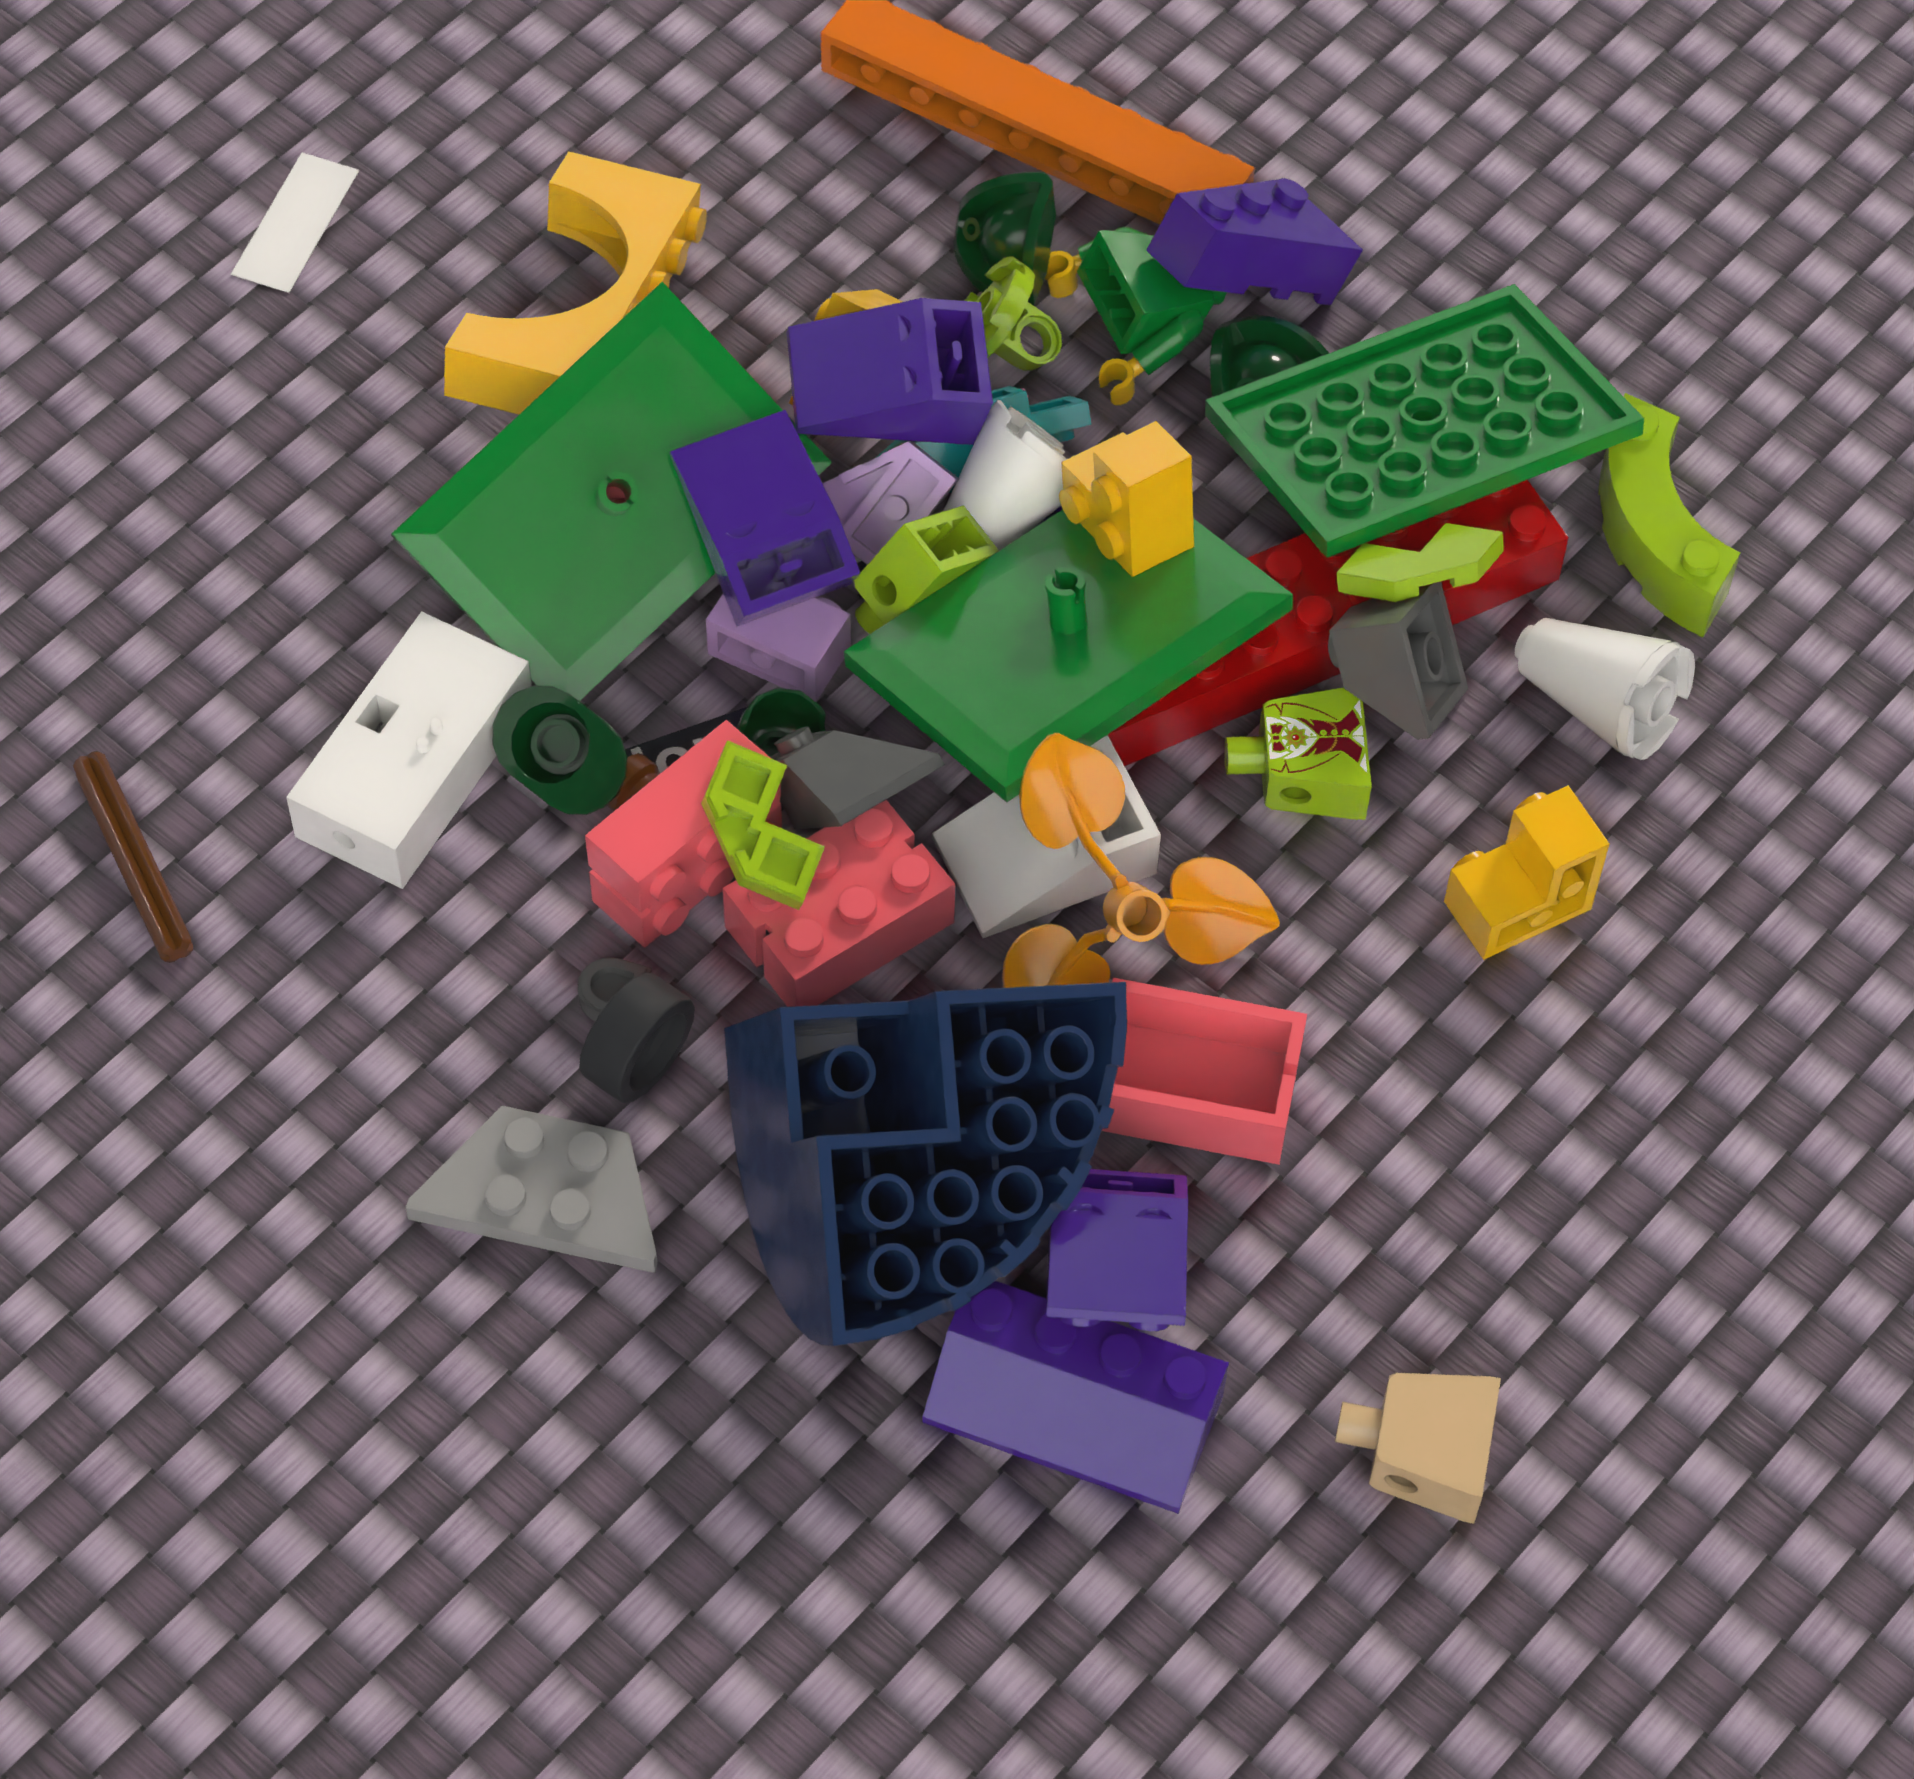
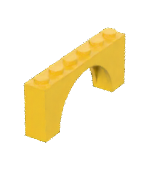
(626, 216)

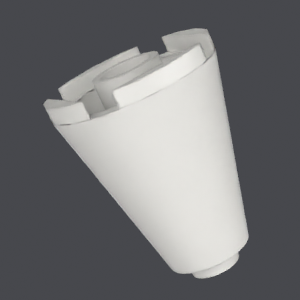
(1010, 476)
(1609, 680)

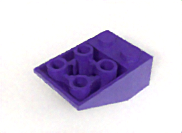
(893, 373)
(764, 517)
(1121, 1252)

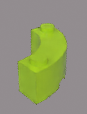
(1653, 533)

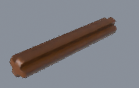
(133, 857)

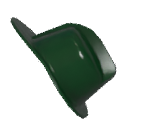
(560, 750)

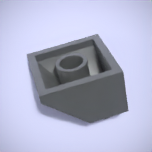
(1401, 659)
(844, 774)

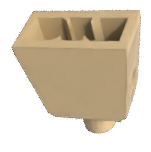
(1428, 1439)

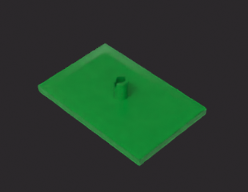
(1422, 419)
(528, 522)
(1059, 643)

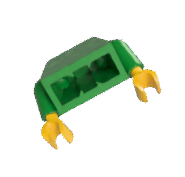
(1137, 301)

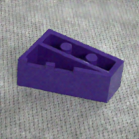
(1256, 238)

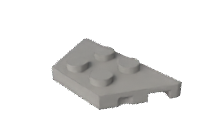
(545, 1188)

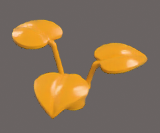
(1212, 903)

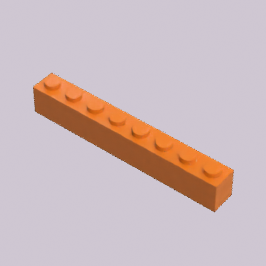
(1020, 109)

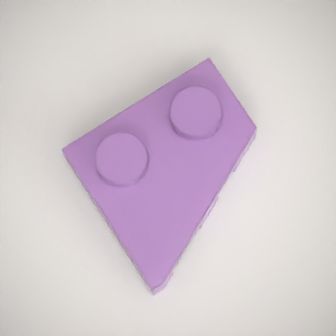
(886, 494)

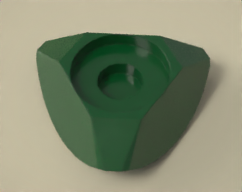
(1004, 220)
(1257, 348)

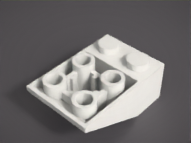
(1016, 879)

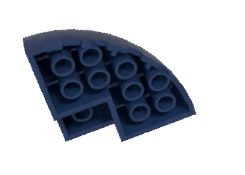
(915, 1143)

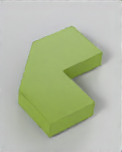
(1396, 574)
(758, 853)

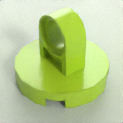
(1008, 312)

